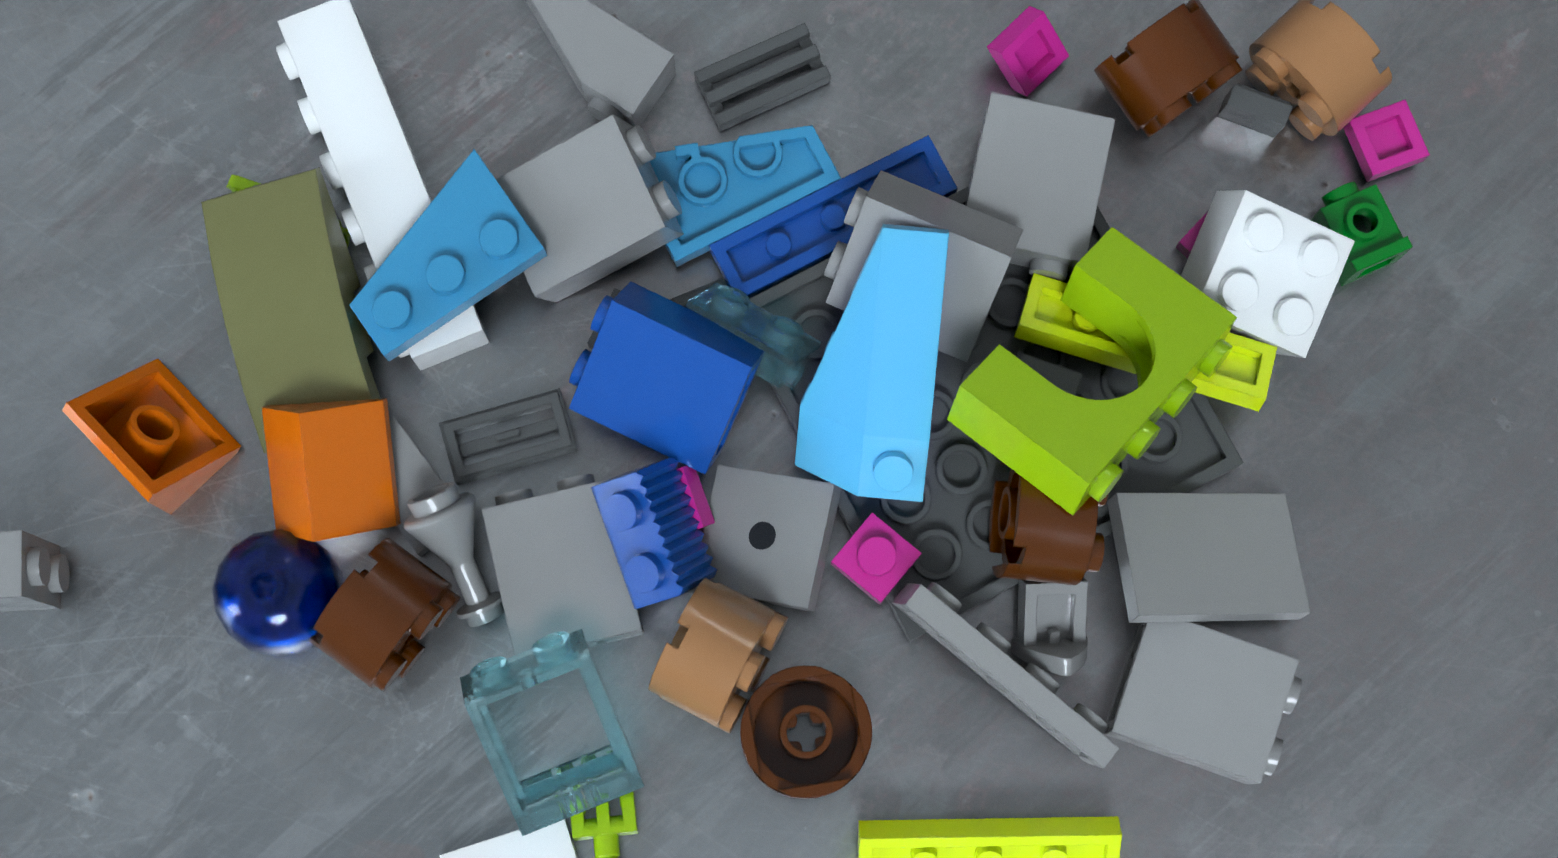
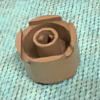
(1318, 65)
(716, 654)

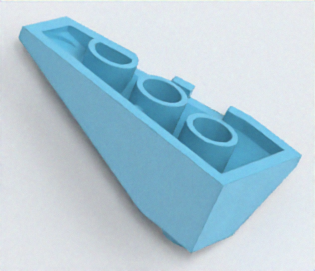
(874, 389)

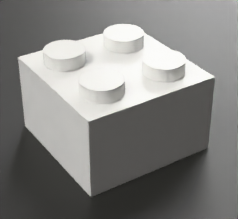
(1267, 268)

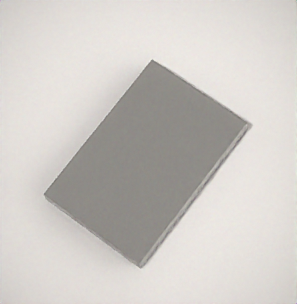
(1207, 557)

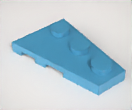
(740, 183)
(447, 261)

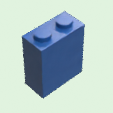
(664, 376)

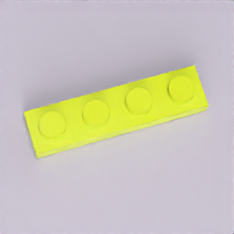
(1049, 322)
(991, 838)

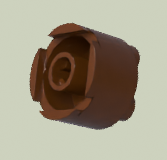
(1166, 64)
(1040, 537)
(381, 614)
(828, 703)

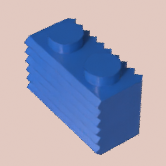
(654, 532)

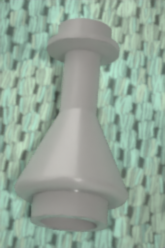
(445, 525)

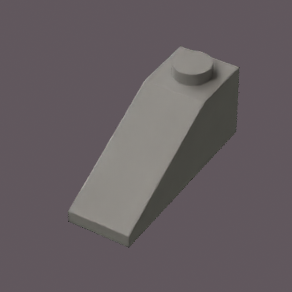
(607, 60)

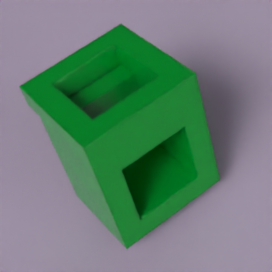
(1371, 250)

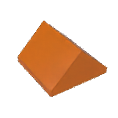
(154, 433)
(331, 468)

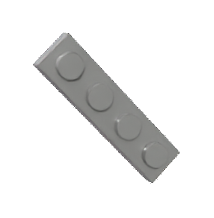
(1026, 688)

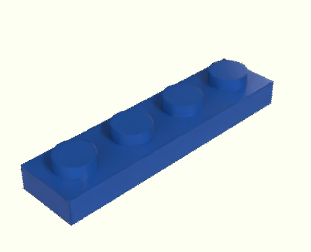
(811, 227)

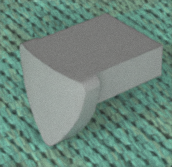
(1052, 626)

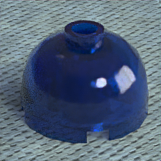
(245, 599)

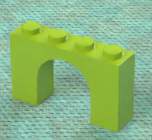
(1075, 443)

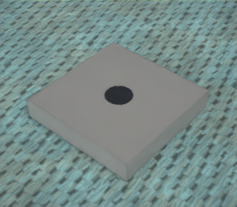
(771, 535)

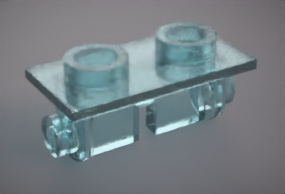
(778, 336)

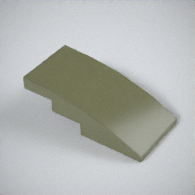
(288, 295)

